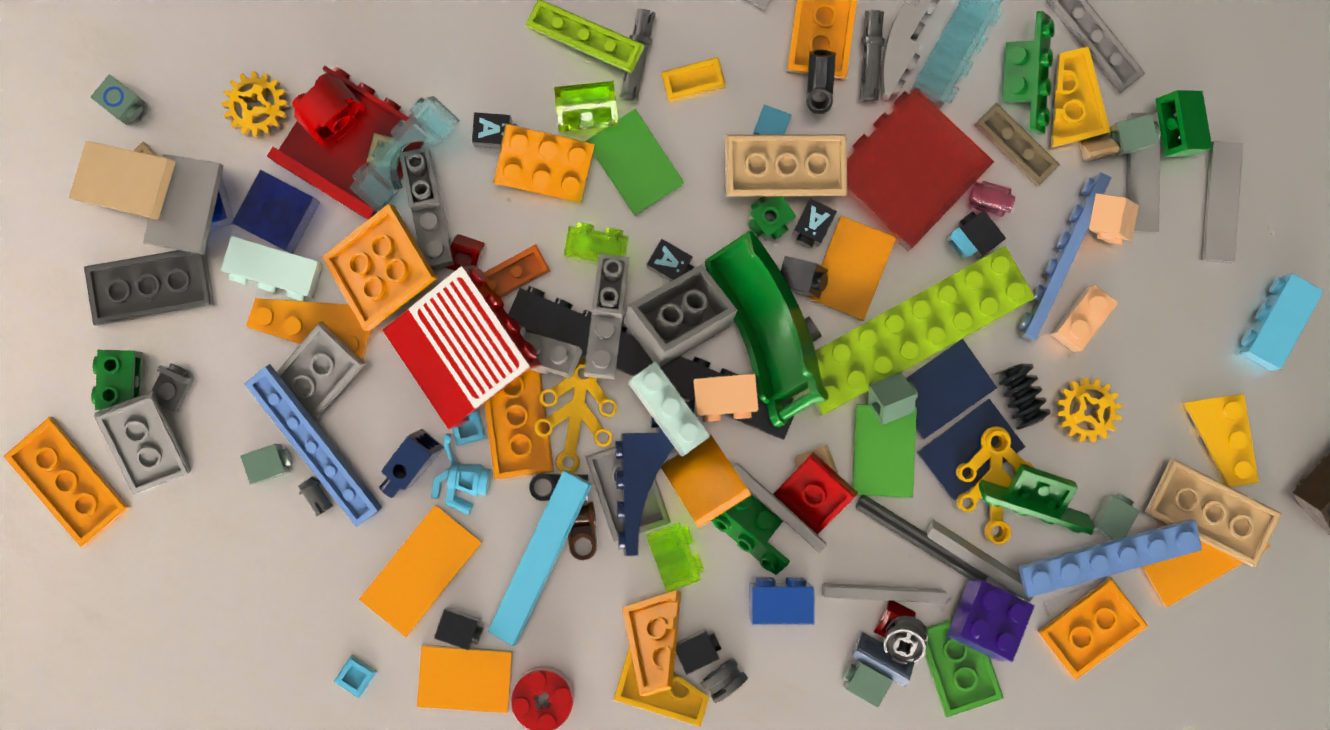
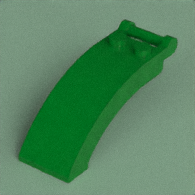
(770, 326)

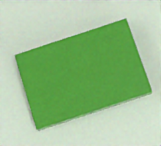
(635, 162)
(884, 454)
(959, 673)

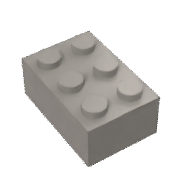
(679, 316)

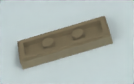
(1017, 144)

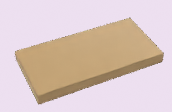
(786, 165)
(122, 179)
(1222, 514)

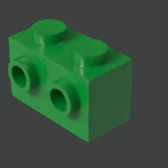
(1183, 123)
(116, 377)

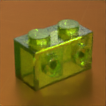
(586, 106)
(586, 244)
(674, 556)

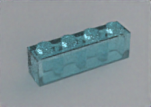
(954, 49)

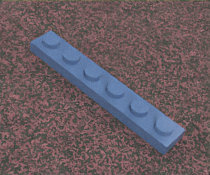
(1058, 268)
(313, 445)
(1110, 558)

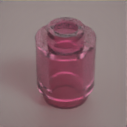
(991, 198)

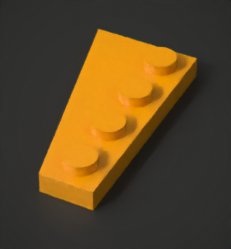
(298, 318)

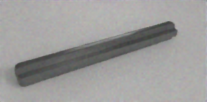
(916, 537)

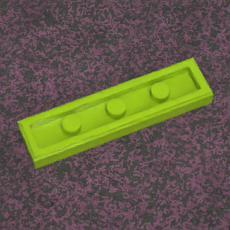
(585, 35)

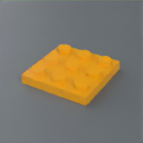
(379, 267)

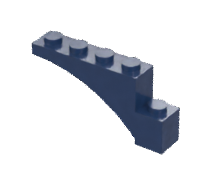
(640, 461)

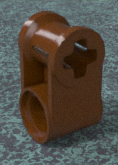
(584, 528)

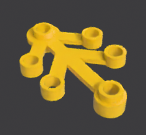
(576, 410)
(994, 475)

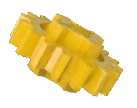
(251, 115)
(1095, 420)

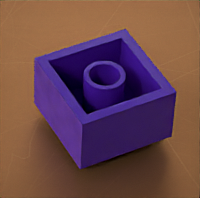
(990, 620)

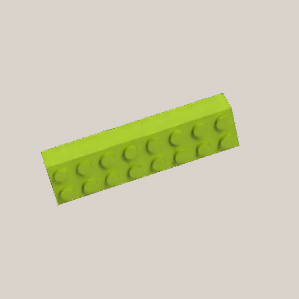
(920, 327)

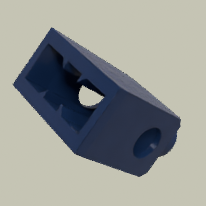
(416, 454)

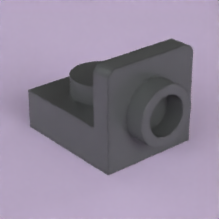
(171, 386)

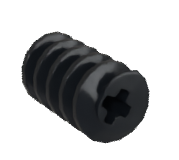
(1024, 395)

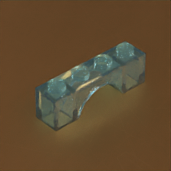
(380, 180)

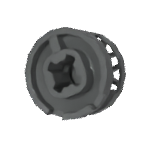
(906, 640)
(724, 680)

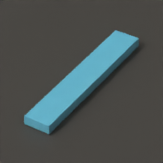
(539, 557)

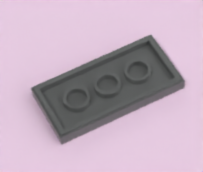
(148, 286)

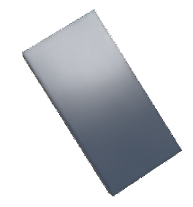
(872, 654)

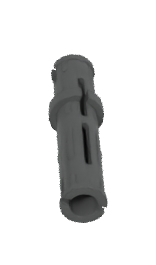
(642, 34)
(871, 63)

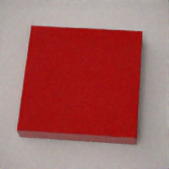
(815, 493)

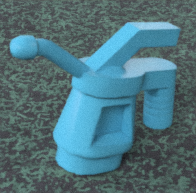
(465, 477)

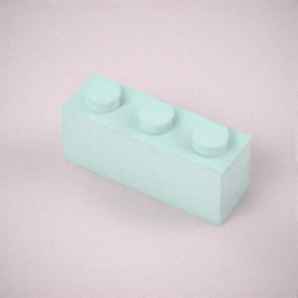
(271, 268)
(668, 409)

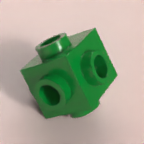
(775, 207)

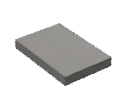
(187, 206)
(320, 369)
(142, 442)
(603, 472)

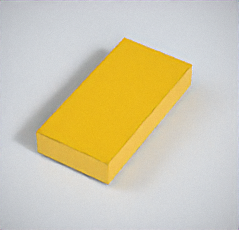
(693, 79)

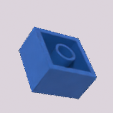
(781, 602)

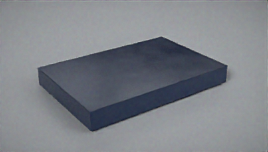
(948, 387)
(960, 444)

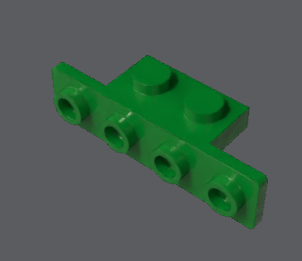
(1028, 72)
(1040, 496)
(751, 527)

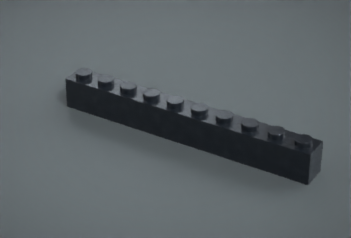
(563, 324)

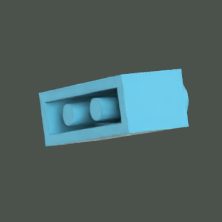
(1280, 321)

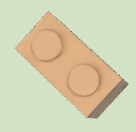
(1113, 218)
(1083, 318)
(725, 396)

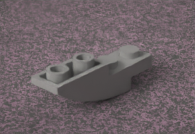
(900, 49)
(427, 207)
(606, 316)
(553, 354)

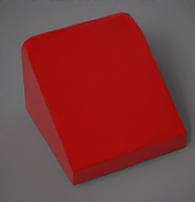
(465, 252)
(889, 613)

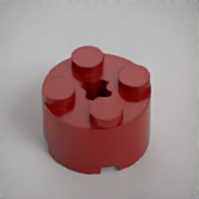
(327, 109)
(526, 705)

